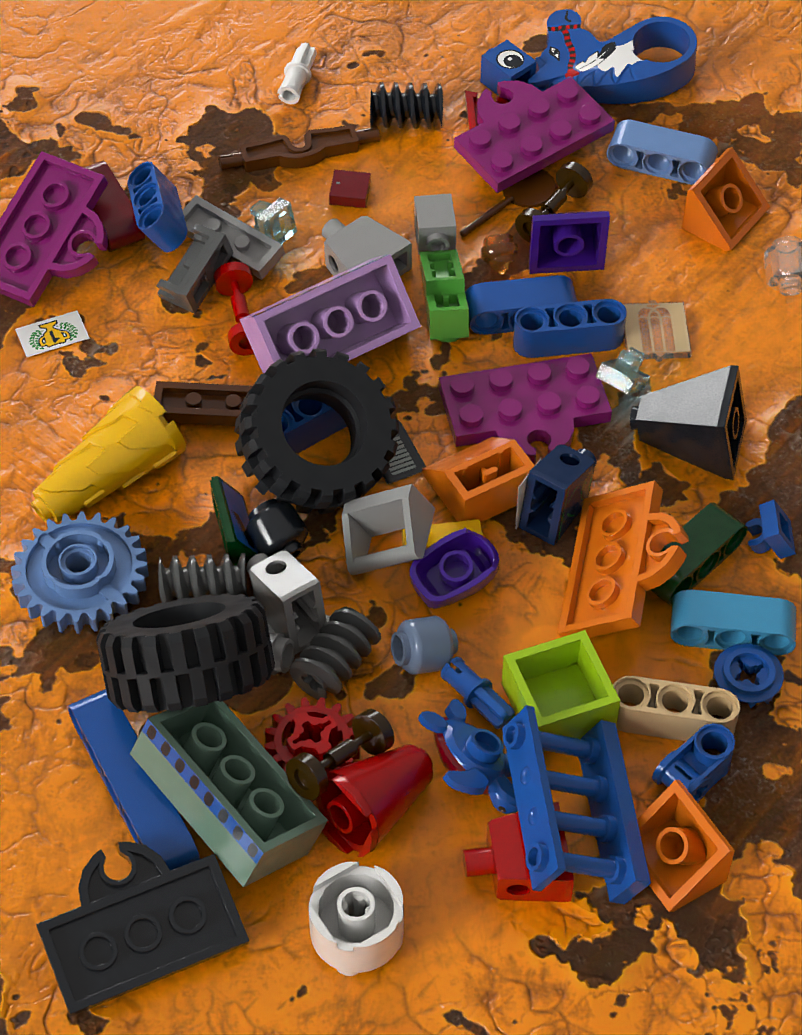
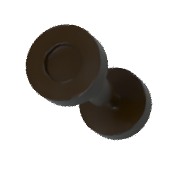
(572, 180)
(308, 774)

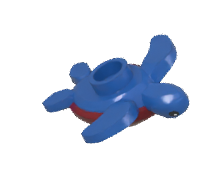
(471, 757)

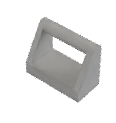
(382, 514)

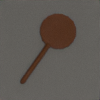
(526, 193)

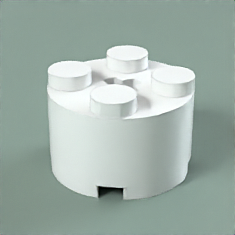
(356, 917)

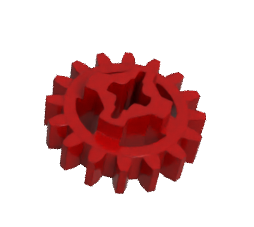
(313, 731)

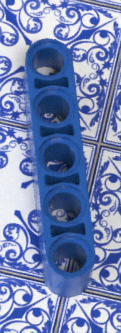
(141, 803)

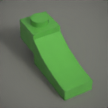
(444, 295)

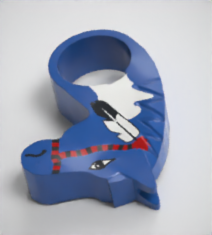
(611, 68)

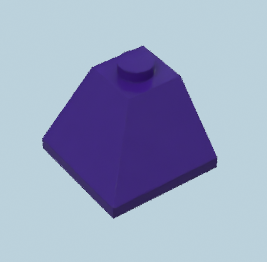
(568, 242)

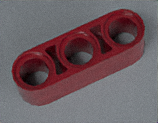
(116, 211)

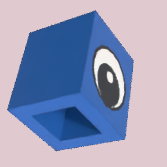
(506, 63)

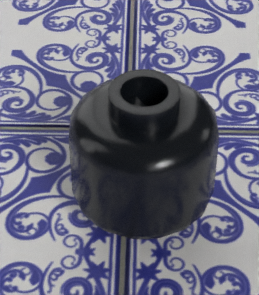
(276, 528)

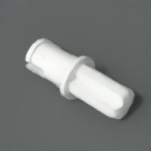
(297, 74)

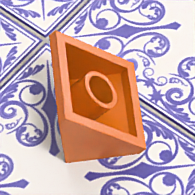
(724, 203)
(682, 848)

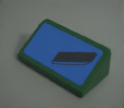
(232, 520)

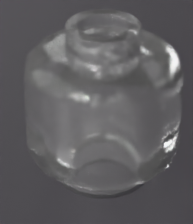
(784, 265)

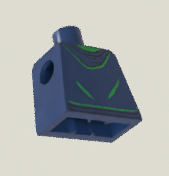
(562, 476)

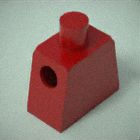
(507, 863)

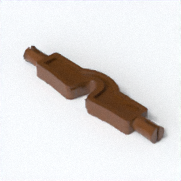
(280, 151)

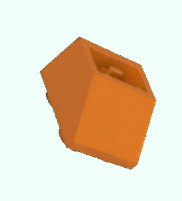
(480, 478)

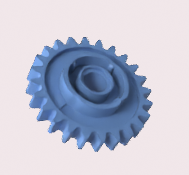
(50, 579)

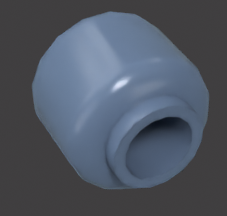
(423, 645)

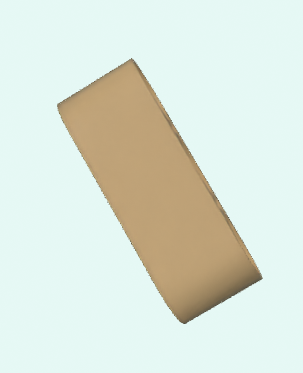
(656, 696)

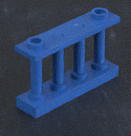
(609, 797)

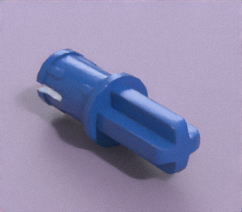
(477, 693)

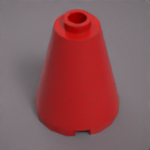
(372, 796)

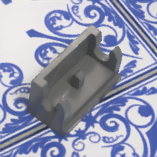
(196, 269)

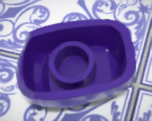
(454, 568)

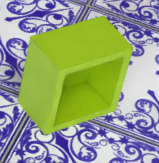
(562, 684)

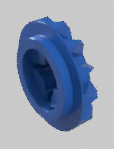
(752, 660)

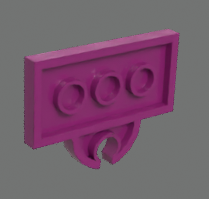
(530, 130)
(47, 225)
(526, 402)

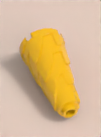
(112, 455)

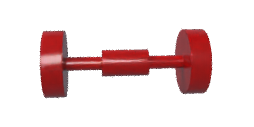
(234, 280)

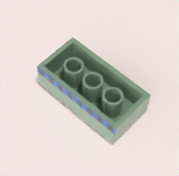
(228, 789)

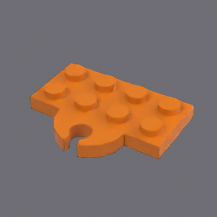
(619, 559)

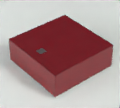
(349, 188)

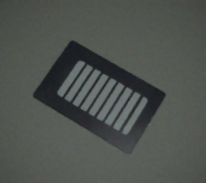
(406, 460)

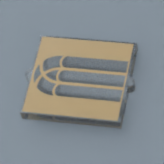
(657, 330)

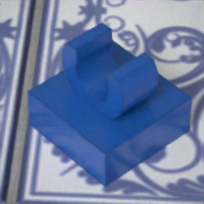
(775, 531)

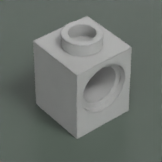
(434, 222)

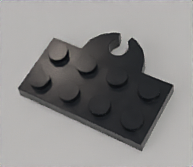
(139, 926)

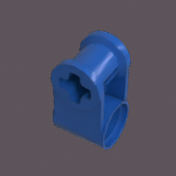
(693, 765)

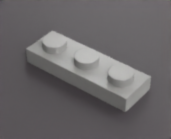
(246, 242)

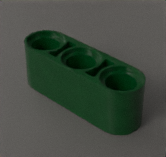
(712, 539)

